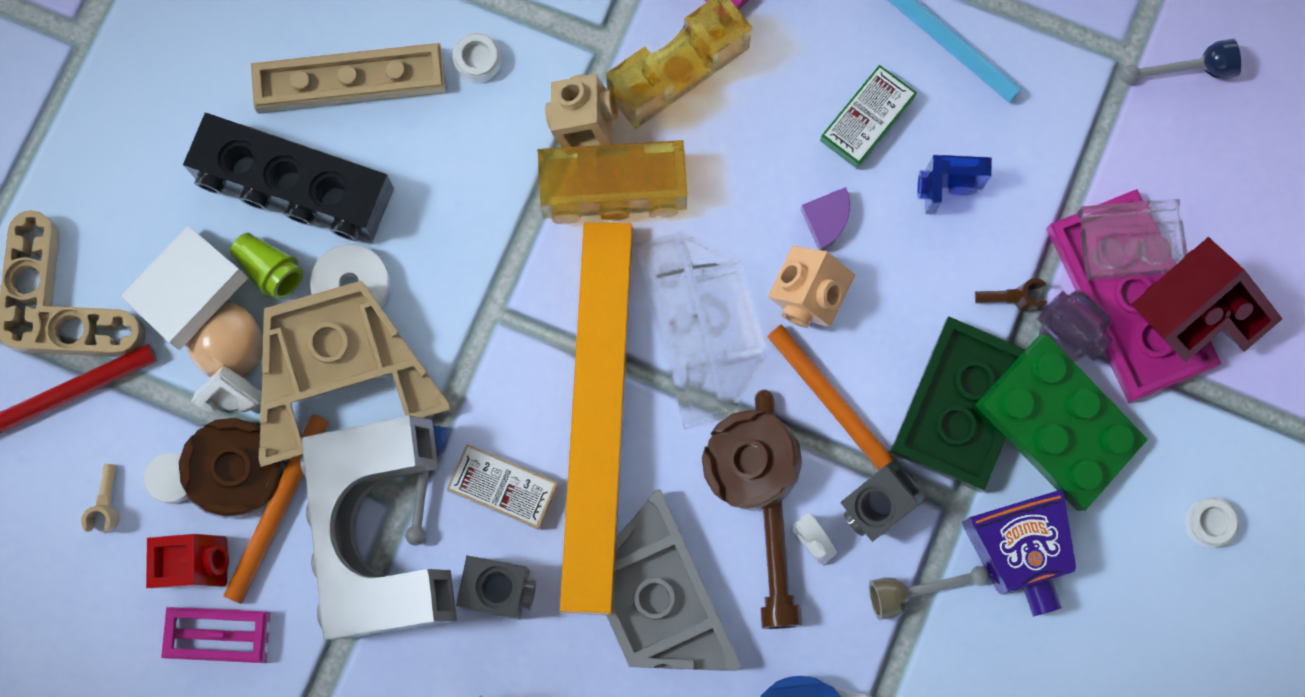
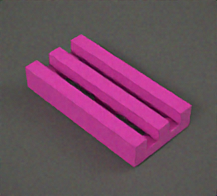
(259, 637)

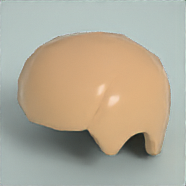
(228, 340)

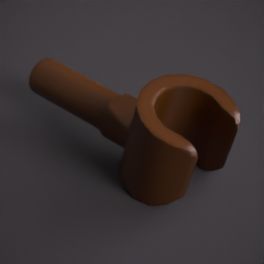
(1017, 296)

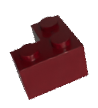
(1204, 297)

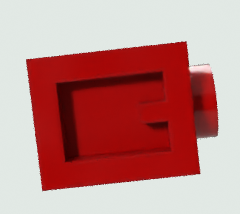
(186, 561)

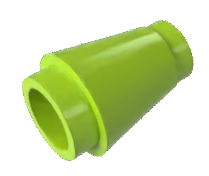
(267, 266)

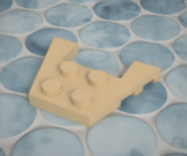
(327, 346)

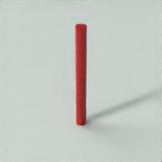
(76, 387)

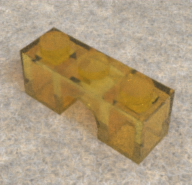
(655, 80)

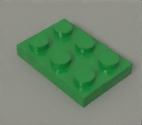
(1061, 422)

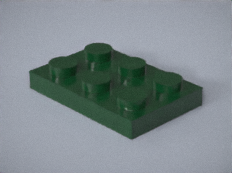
(942, 423)

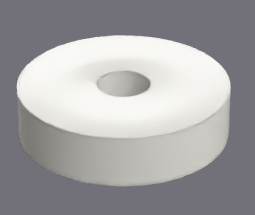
(351, 261)

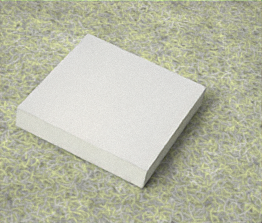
(183, 287)

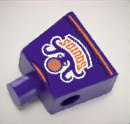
(1026, 548)

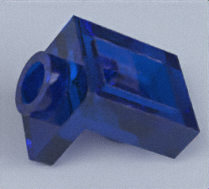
(958, 173)

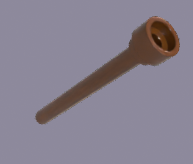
(779, 607)

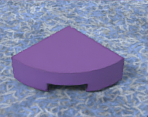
(827, 217)

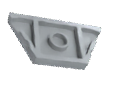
(660, 600)

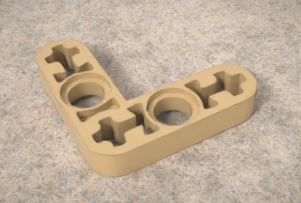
(48, 318)

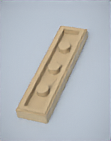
(348, 78)

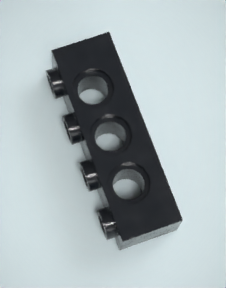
(224, 142)

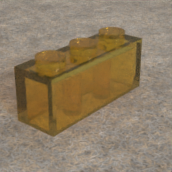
(612, 181)

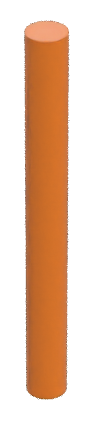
(830, 397)
(270, 519)

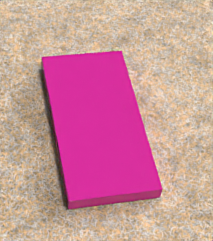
(1137, 353)

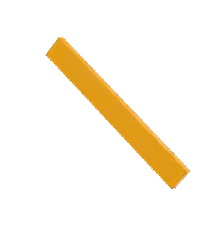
(597, 420)

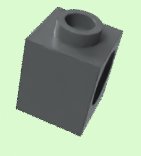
(899, 488)
(475, 577)

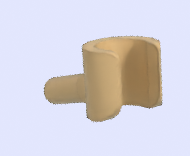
(103, 503)

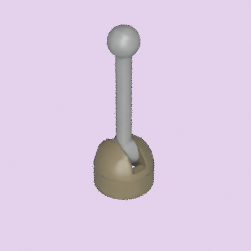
(892, 596)

